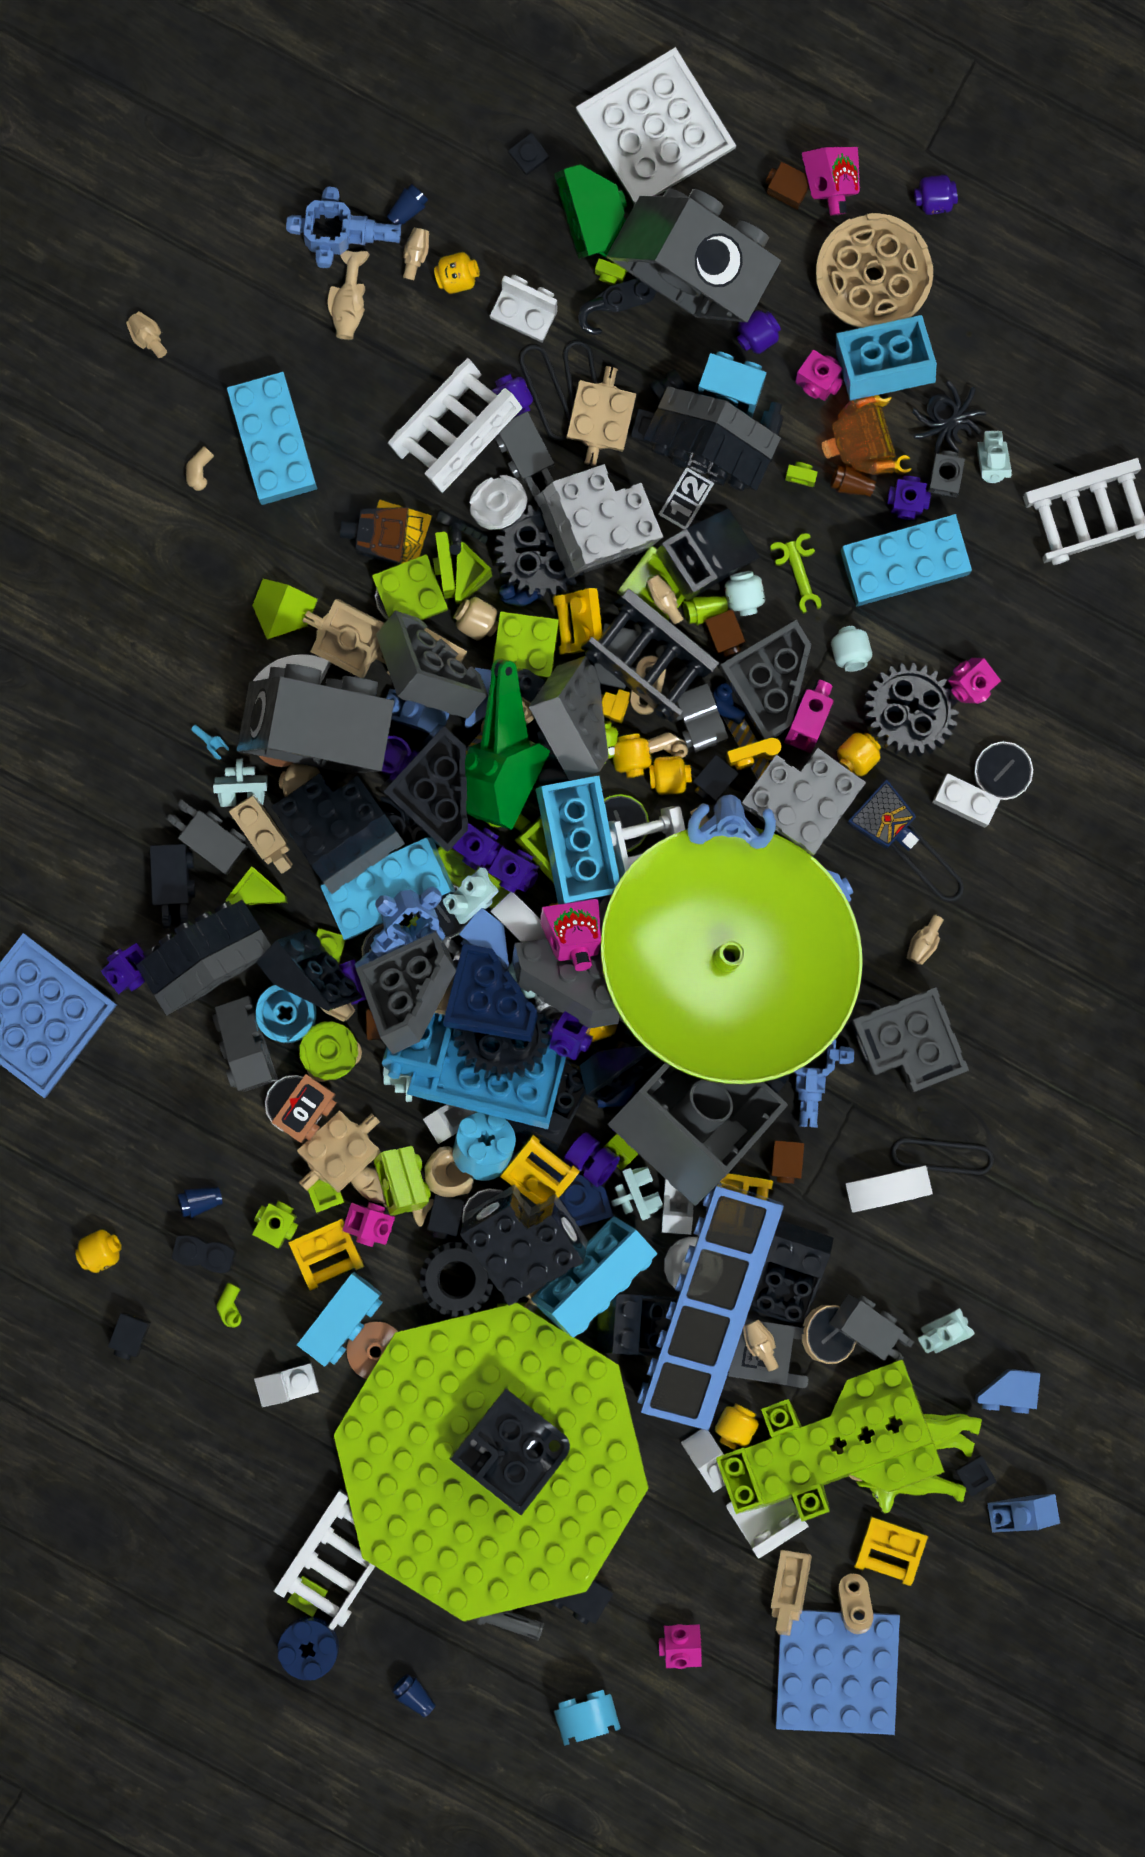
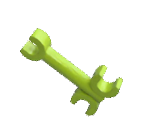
(793, 551)

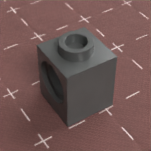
(943, 486)

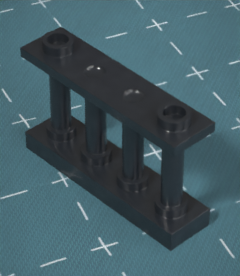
(675, 645)

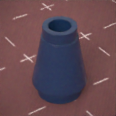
(407, 205)
(197, 1201)
(413, 1695)

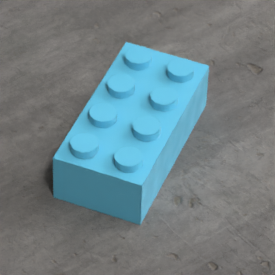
(272, 438)
(906, 560)
(578, 839)
(409, 868)
(609, 1266)

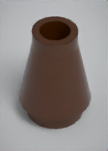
(851, 481)

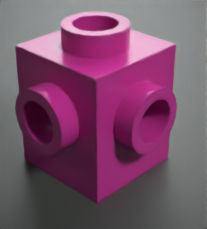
(820, 376)
(973, 681)
(374, 1225)
(681, 1646)

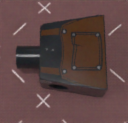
(379, 533)

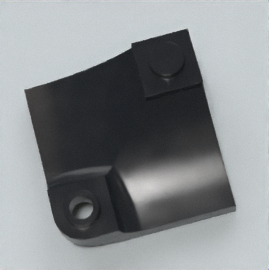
(511, 1451)

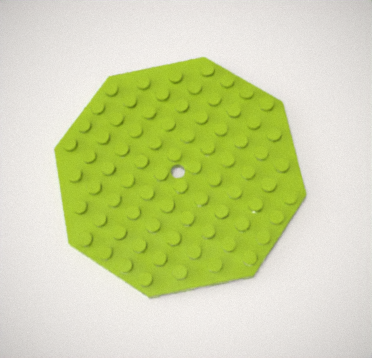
(438, 1524)

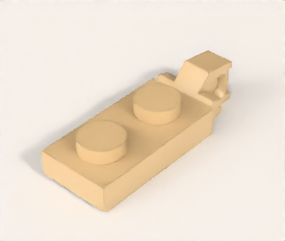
(262, 832)
(790, 1589)

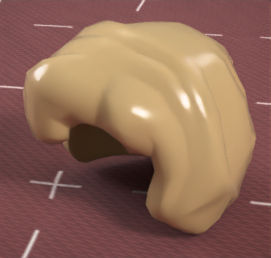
(444, 1176)

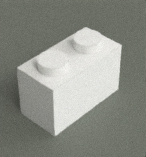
(966, 800)

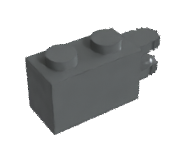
(526, 451)
(209, 838)
(869, 1328)

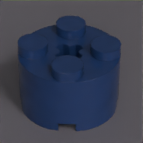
(314, 1664)

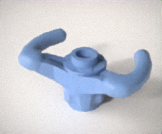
(730, 822)

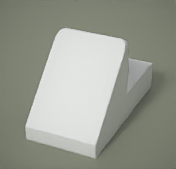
(286, 1385)
(703, 1452)

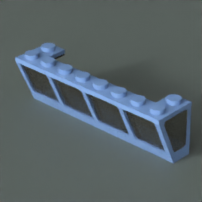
(710, 1306)

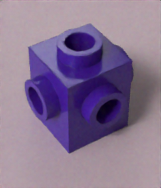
(905, 508)
(478, 847)
(514, 870)
(122, 969)
(569, 1036)

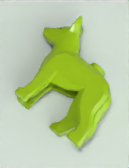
(945, 1434)

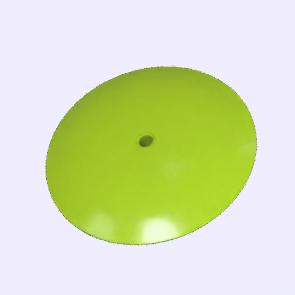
(790, 945)

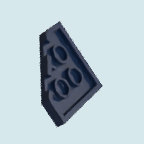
(488, 998)
(581, 1198)

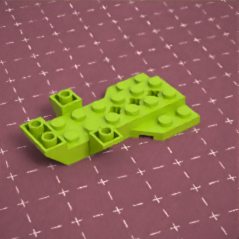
(802, 1458)

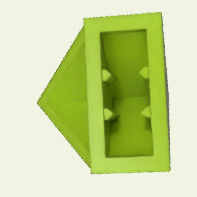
(470, 573)
(281, 608)
(256, 890)

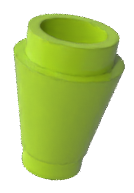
(703, 608)

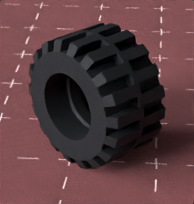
(433, 1291)

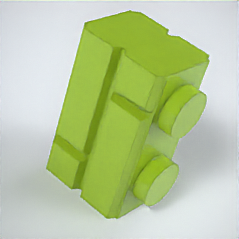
(402, 1180)

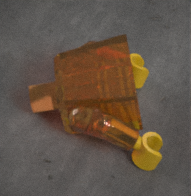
(864, 438)

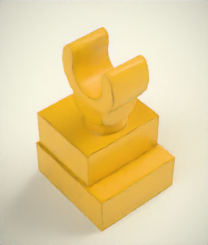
(615, 705)

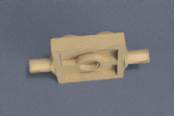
(601, 416)
(347, 638)
(338, 1151)

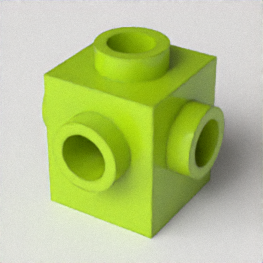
(265, 1229)

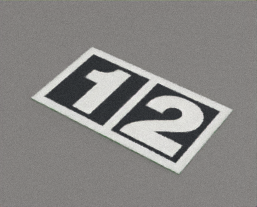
(686, 498)

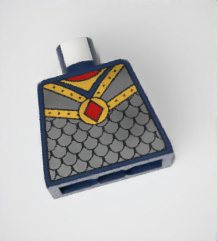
(885, 818)

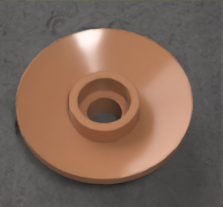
(358, 1350)

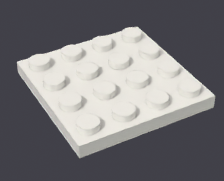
(656, 127)

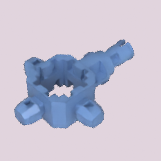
(354, 228)
(392, 913)
(811, 1083)

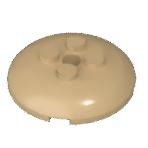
(878, 243)

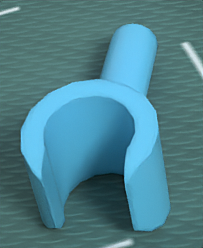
(213, 743)

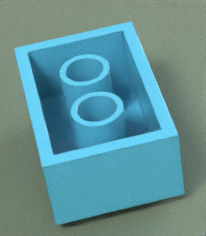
(886, 357)
(732, 381)
(341, 1320)

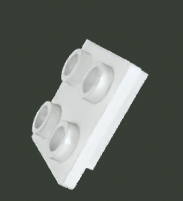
(525, 308)
(769, 1525)

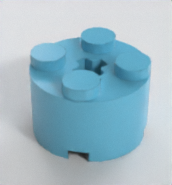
(284, 1030)
(483, 1146)
(586, 1718)

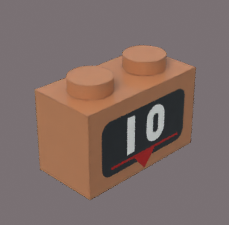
(304, 1109)

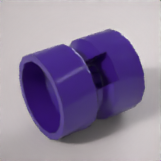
(395, 754)
(584, 1152)

